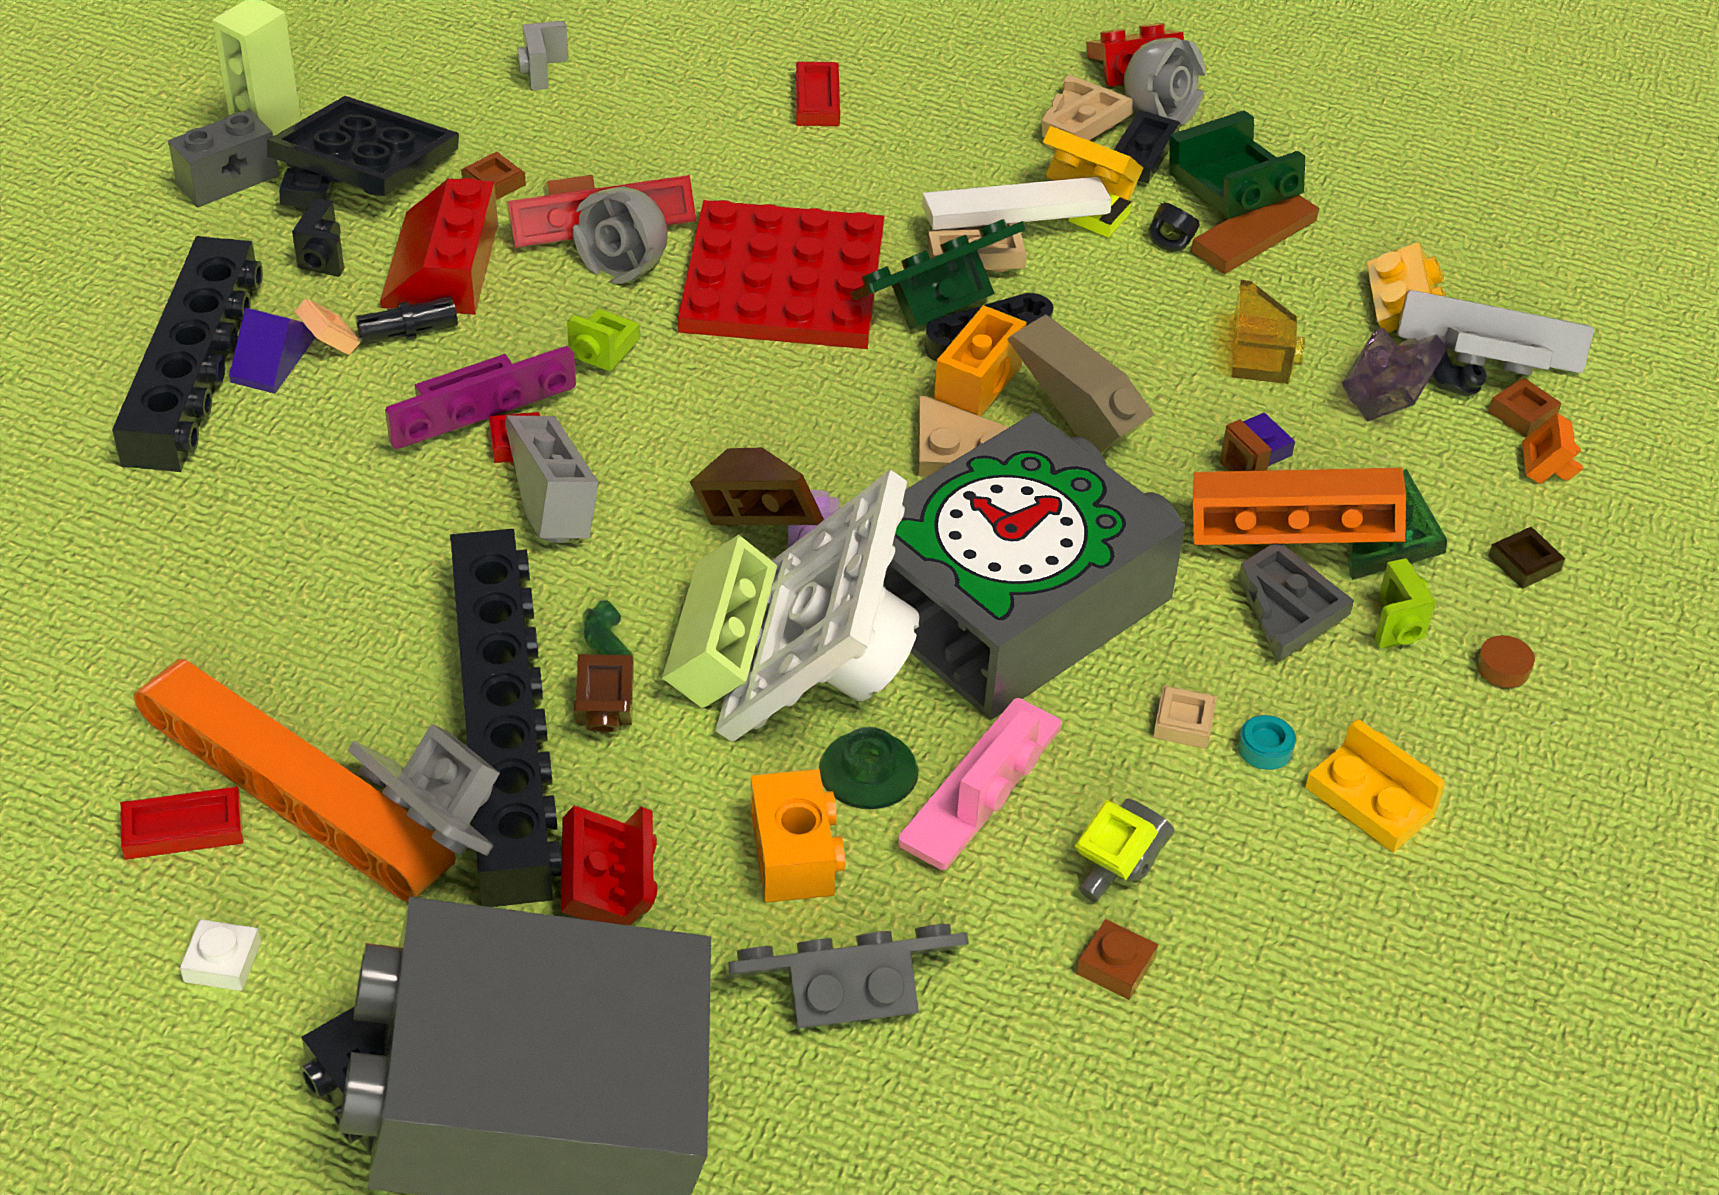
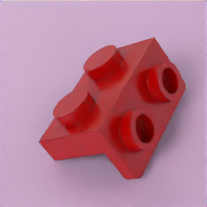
(1117, 48)
(607, 866)

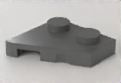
(1290, 599)

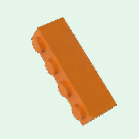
(1299, 506)

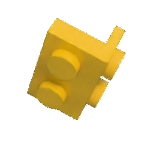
(1397, 273)

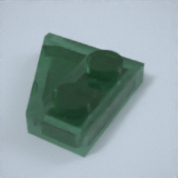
(1422, 538)

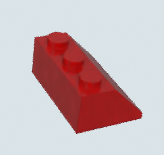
(444, 246)

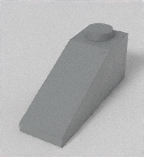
(552, 478)

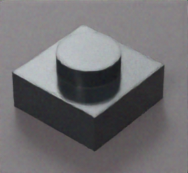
(302, 187)

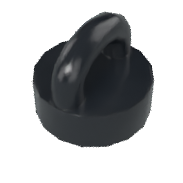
(1175, 220)

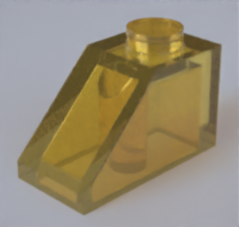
(1264, 337)

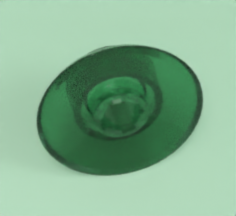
(865, 783)

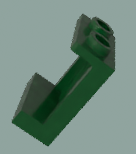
(1231, 169)

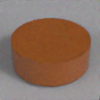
(1505, 661)

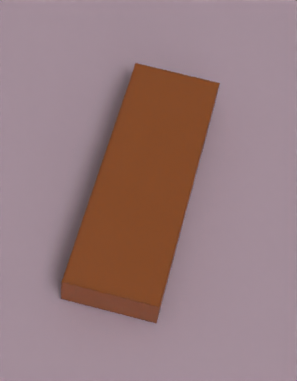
(1253, 232)

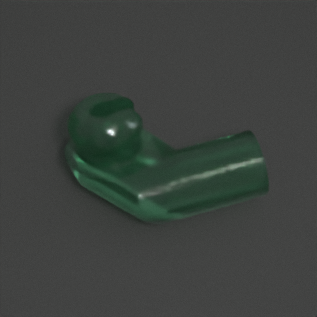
(597, 629)

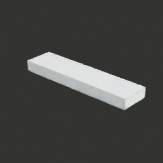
(1016, 203)

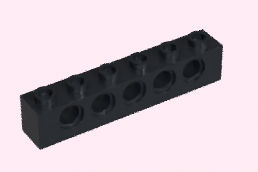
(187, 355)

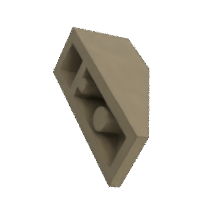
(1081, 384)

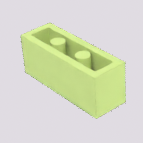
(258, 63)
(720, 622)

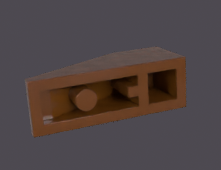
(754, 489)

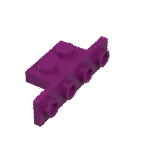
(477, 393)

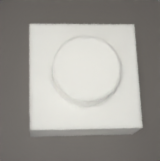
(220, 955)

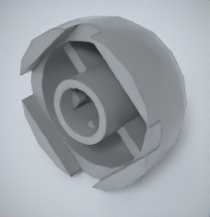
(1165, 78)
(620, 233)

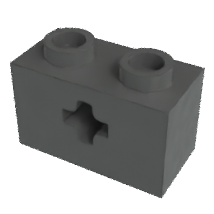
(222, 158)

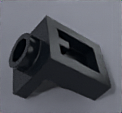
(318, 239)

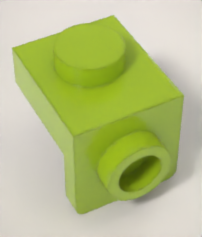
(601, 338)
(1406, 606)

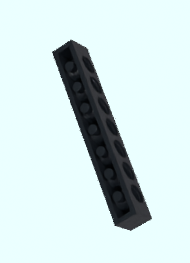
(502, 718)

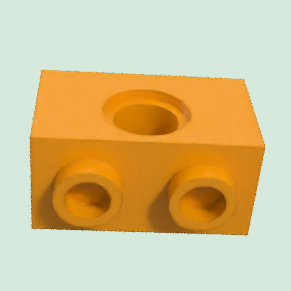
(978, 362)
(794, 835)

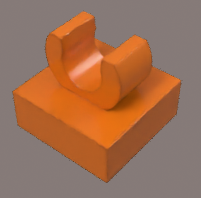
(1551, 451)

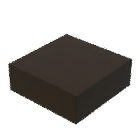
(1526, 557)

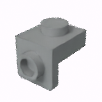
(542, 45)

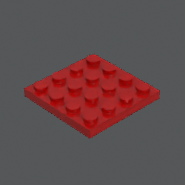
(781, 274)

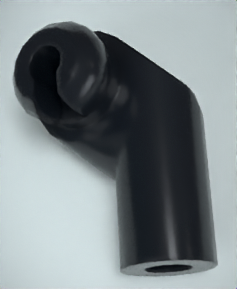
(1458, 379)

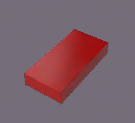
(817, 94)
(181, 823)

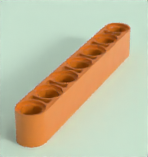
(294, 779)

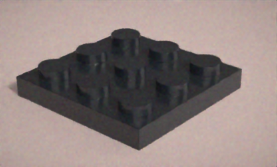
(363, 145)

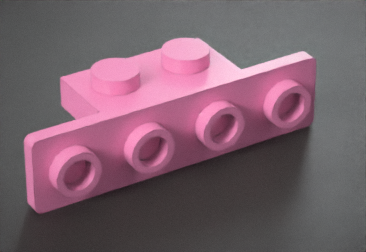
(979, 784)

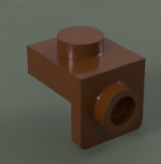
(604, 692)

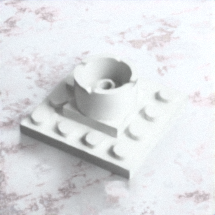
(829, 613)

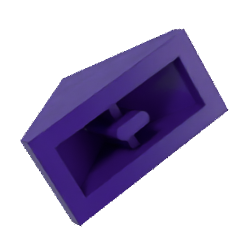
(268, 350)

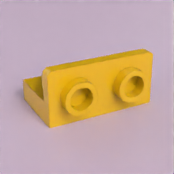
(1084, 159)
(1377, 786)

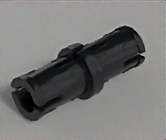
(406, 320)

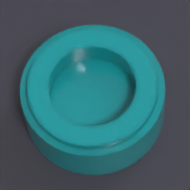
(1266, 742)

